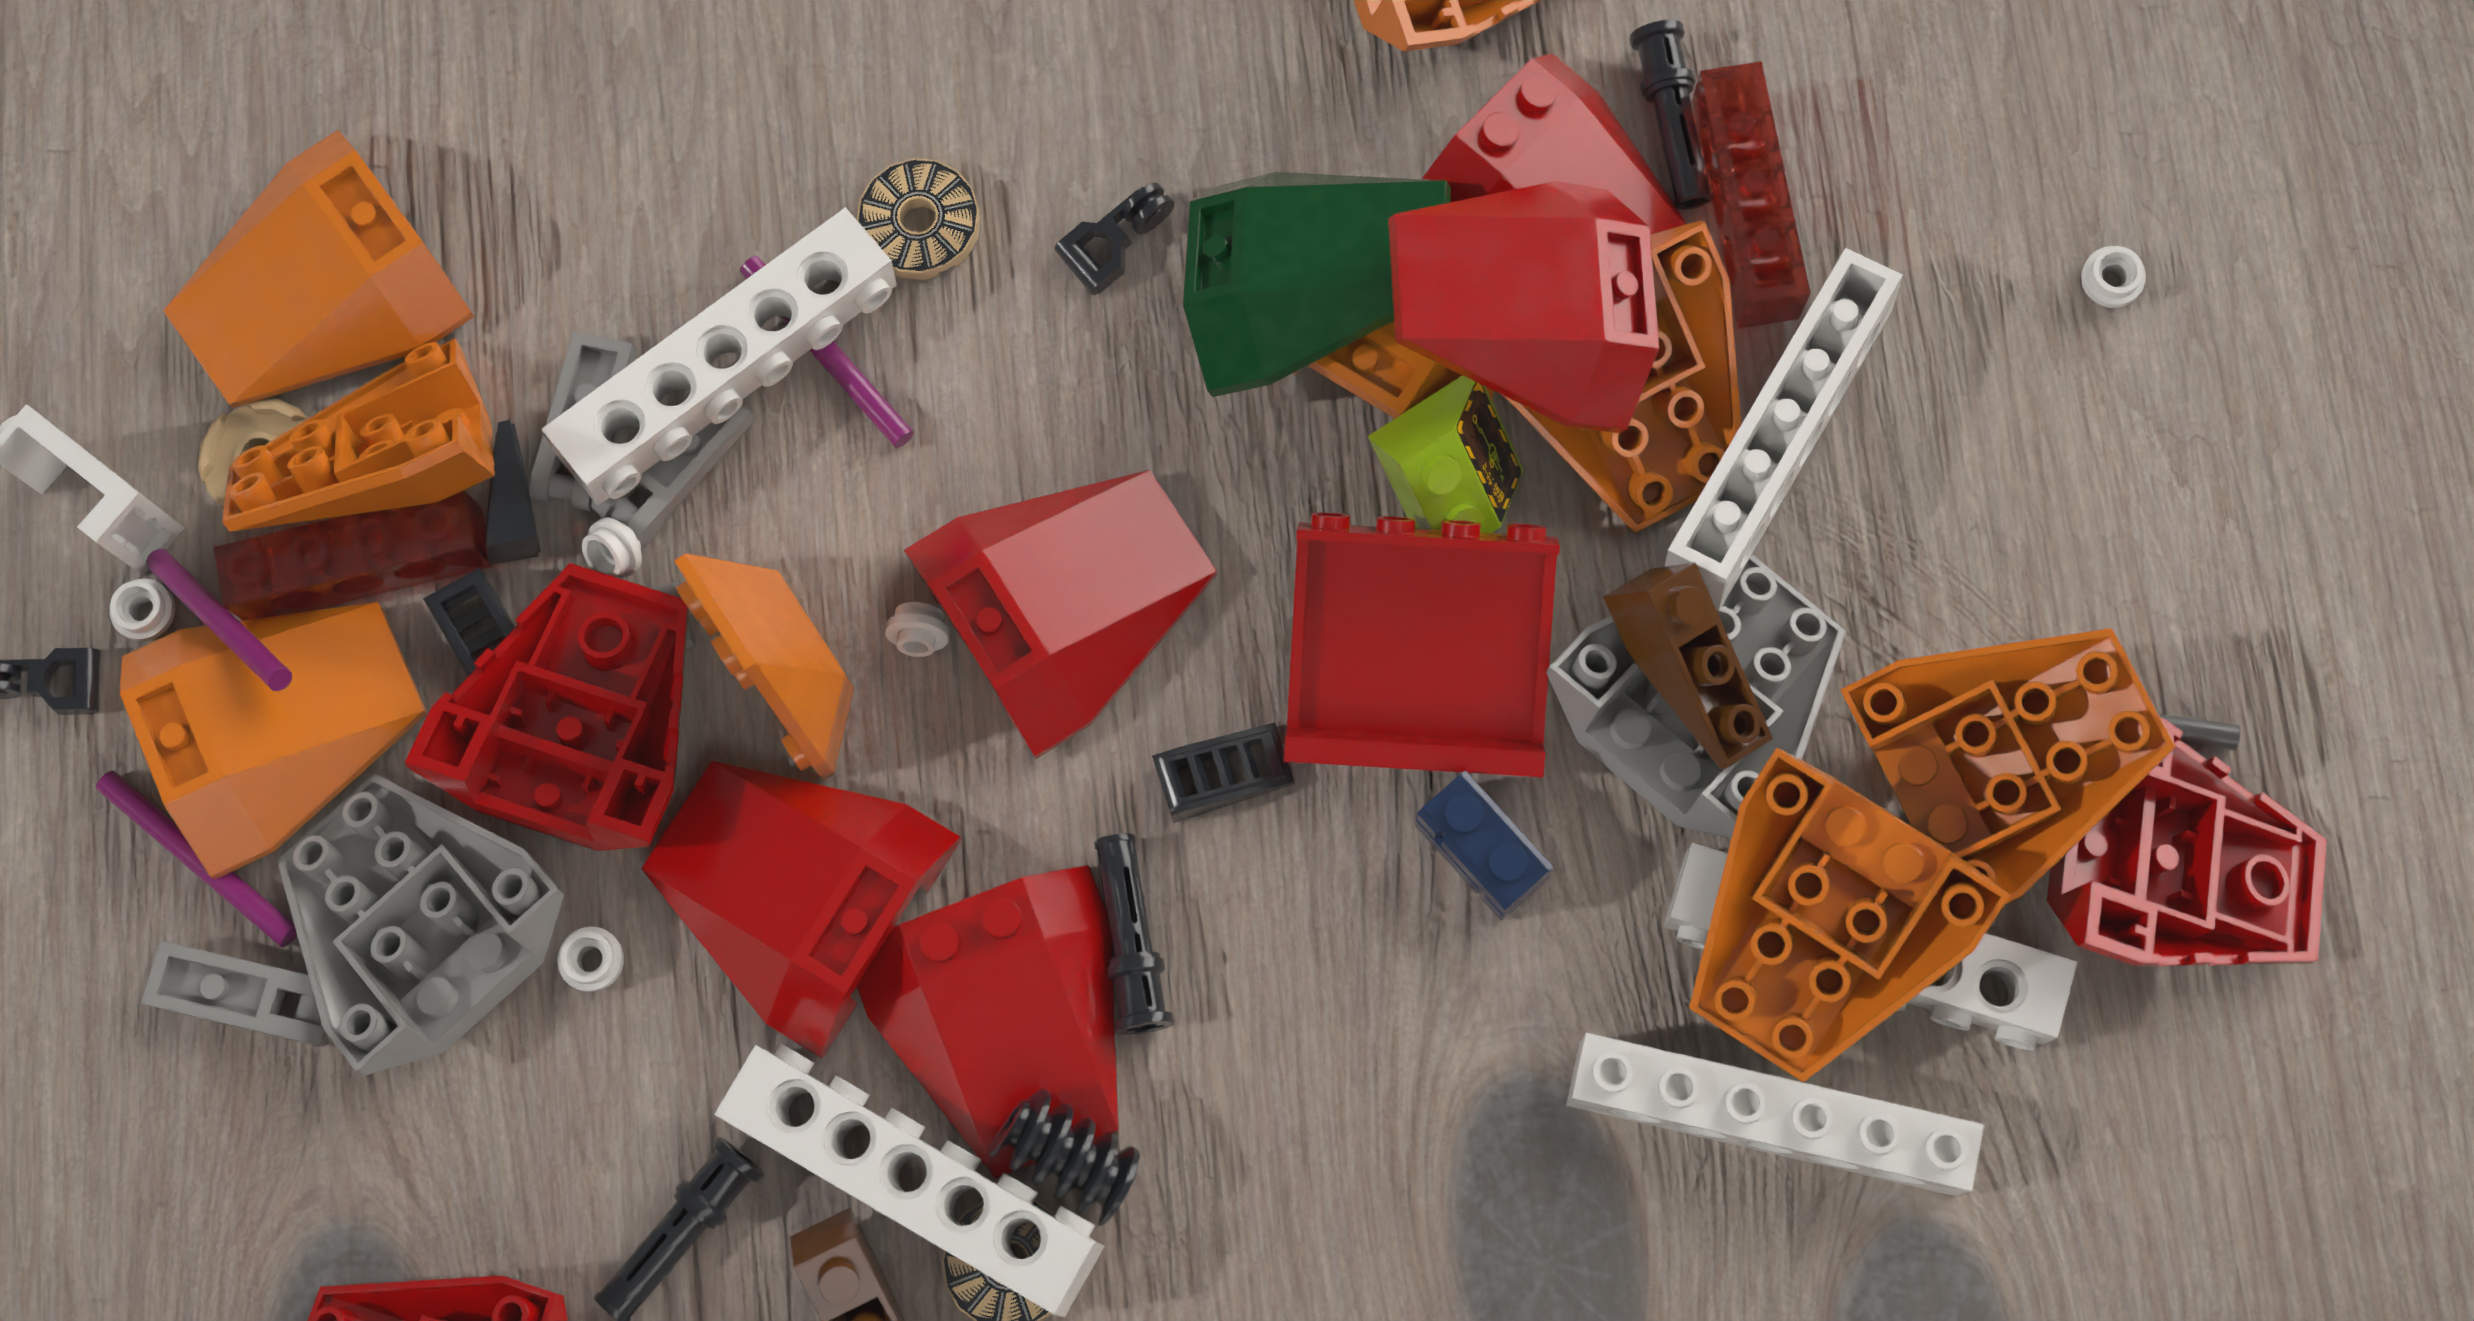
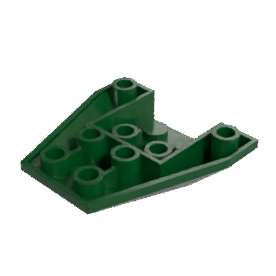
(1290, 270)

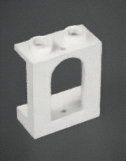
(120, 522)

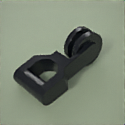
(1143, 208)
(85, 679)

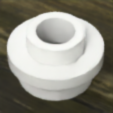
(2123, 263)
(612, 548)
(128, 600)
(917, 629)
(572, 953)

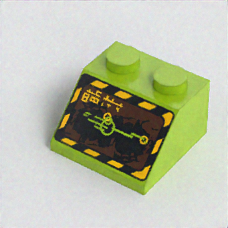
(1450, 458)

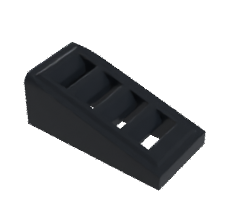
(510, 516)
(457, 593)
(1216, 748)

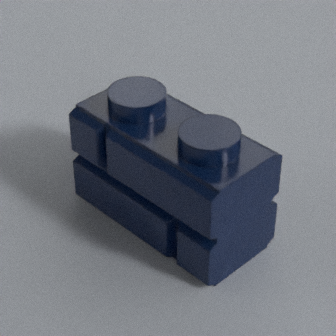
(1483, 845)

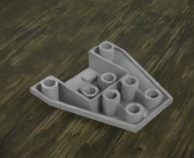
(1631, 729)
(412, 923)

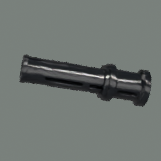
(1668, 88)
(1134, 964)
(698, 1206)

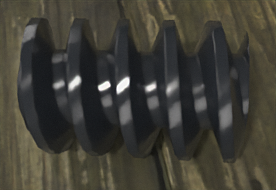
(1068, 1153)

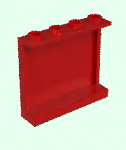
(1421, 646)

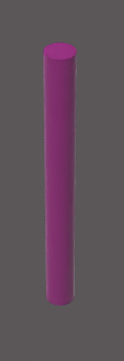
(852, 381)
(219, 620)
(168, 834)

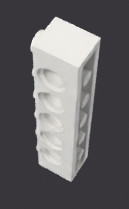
(733, 324)
(1785, 422)
(2034, 978)
(760, 1107)
(1775, 1115)

